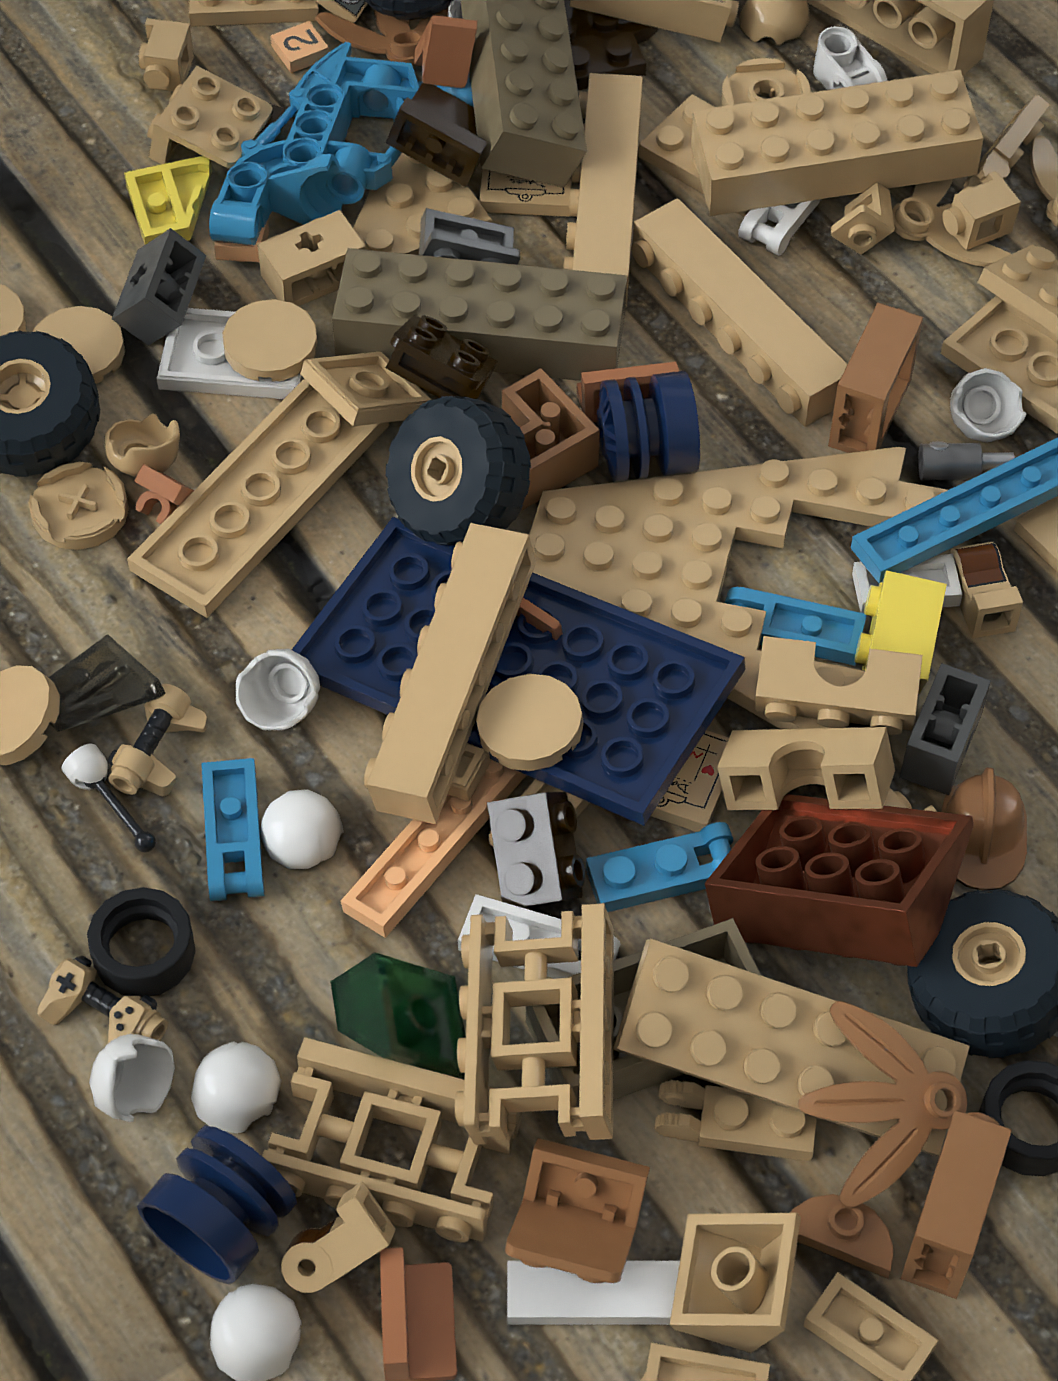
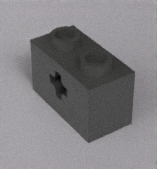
(159, 287)
(944, 729)

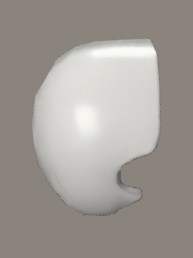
(987, 405)
(277, 689)
(300, 829)
(131, 1076)
(235, 1086)
(255, 1333)

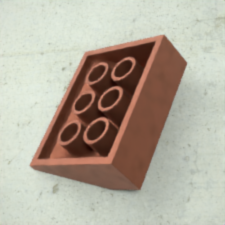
(842, 879)

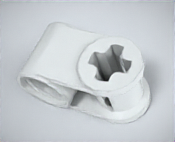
(844, 61)

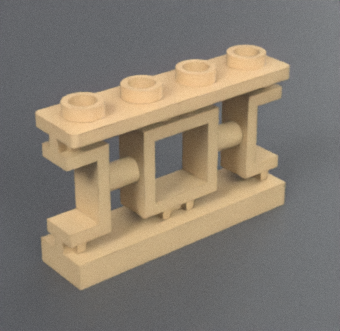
(581, 1021)
(398, 1096)

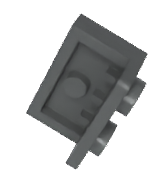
(466, 238)

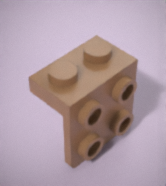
(578, 1212)

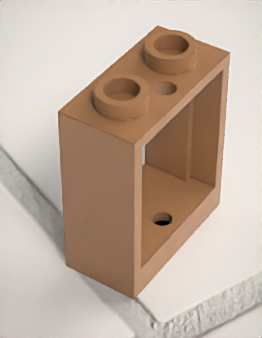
(875, 380)
(956, 1203)

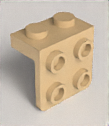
(209, 119)

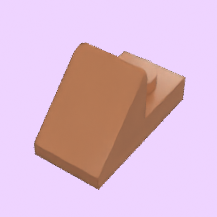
(446, 51)

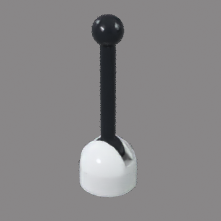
(88, 771)

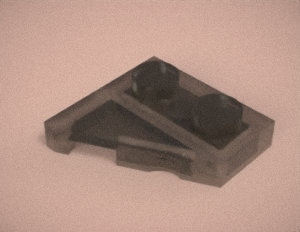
(101, 684)

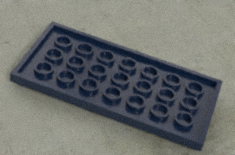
(637, 682)

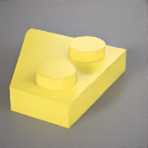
(169, 196)

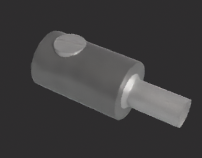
(956, 461)

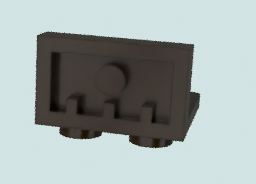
(438, 133)

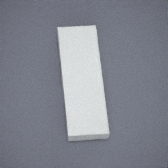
(563, 1298)

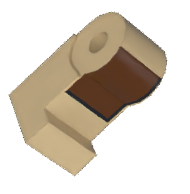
(986, 590)
(327, 1253)

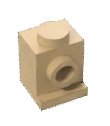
(167, 54)
(982, 212)

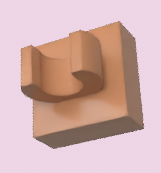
(161, 489)

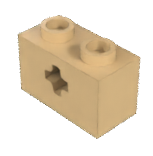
(308, 258)

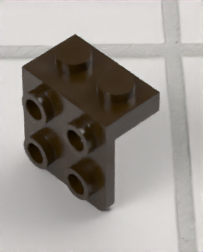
(439, 360)

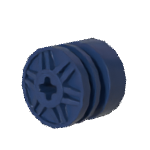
(651, 426)
(217, 1204)

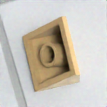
(735, 1277)

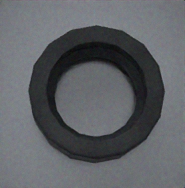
(135, 906)
(1027, 1077)

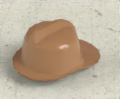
(999, 831)

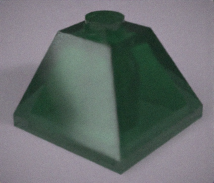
(401, 1012)

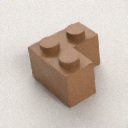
(556, 433)

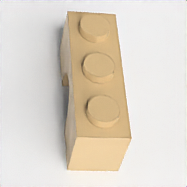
(793, 688)
(769, 763)

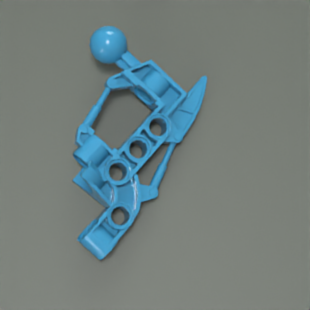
(315, 167)

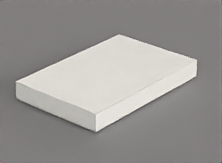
(197, 362)

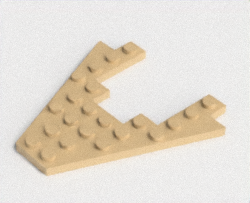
(669, 540)

